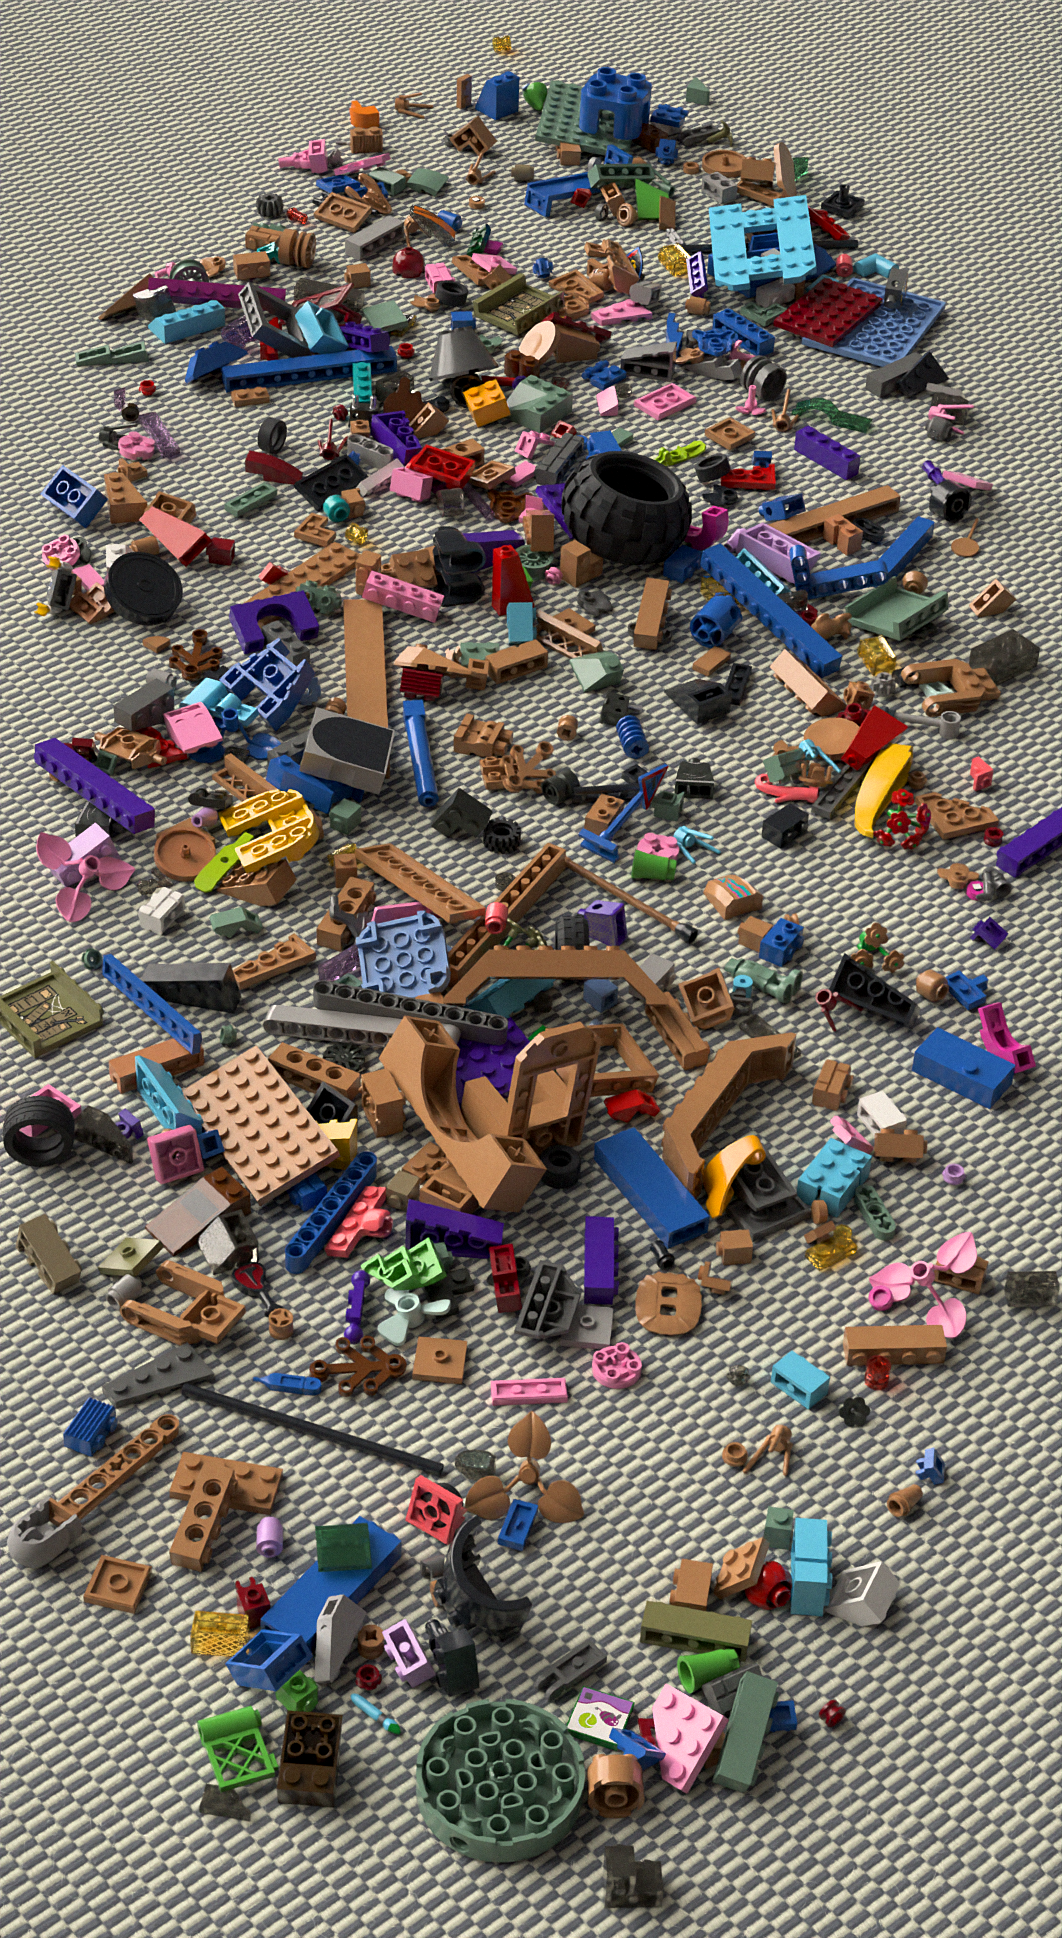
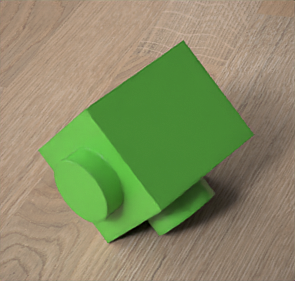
(298, 1693)

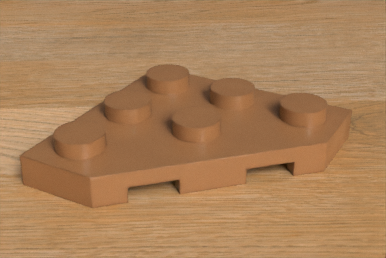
(956, 816)

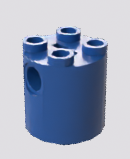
(715, 621)

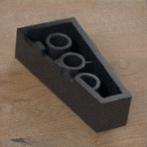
(195, 985)

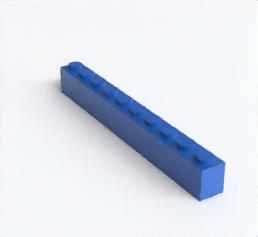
(305, 369)
(771, 610)

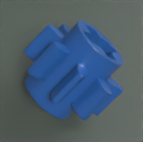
(542, 267)

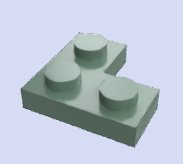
(762, 315)

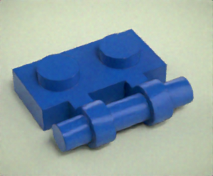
(669, 115)
(606, 377)

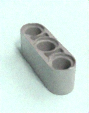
(370, 451)

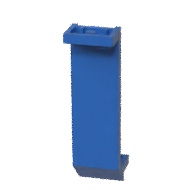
(542, 193)

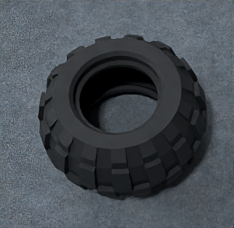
(626, 508)

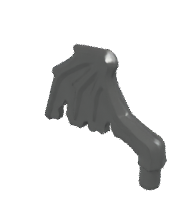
(355, 925)

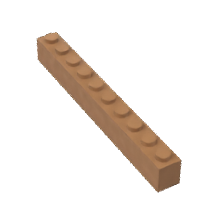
(518, 899)

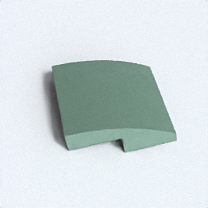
(427, 180)

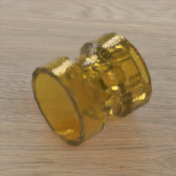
(501, 43)

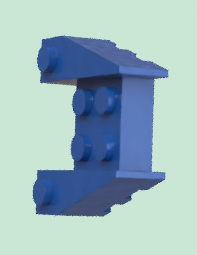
(275, 678)
(285, 775)

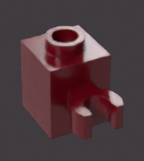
(252, 1602)

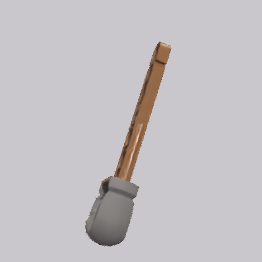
(37, 1543)

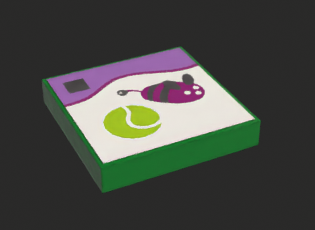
(596, 1715)

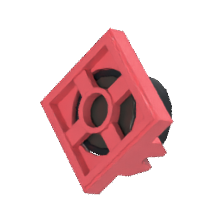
(434, 1507)

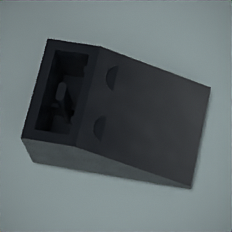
(701, 699)

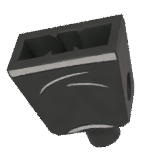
(694, 779)
(91, 814)

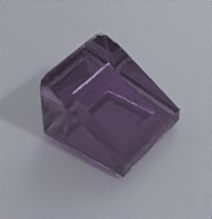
(119, 398)

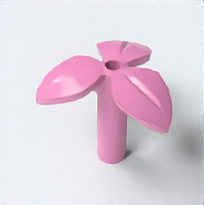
(734, 354)
(751, 403)

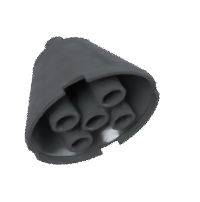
(459, 353)

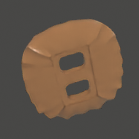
(650, 1300)

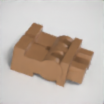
(481, 738)

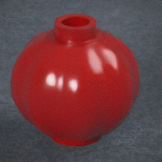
(773, 1584)

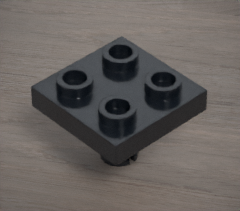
(842, 202)

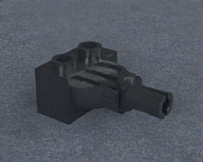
(455, 1658)

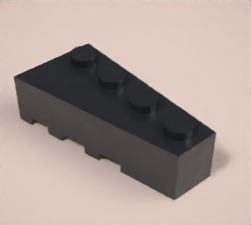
(873, 993)

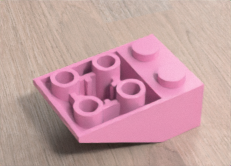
(192, 728)

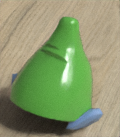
(535, 95)

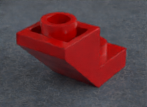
(627, 1104)

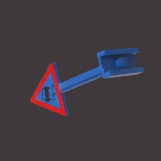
(602, 844)

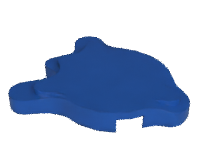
(714, 342)

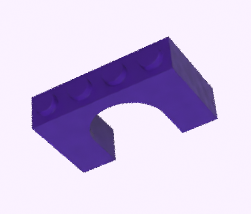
(289, 606)

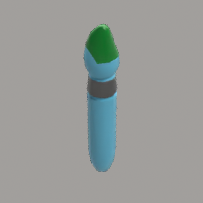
(389, 1724)

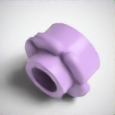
(953, 1174)

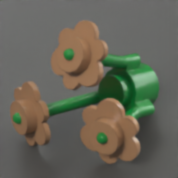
(871, 940)

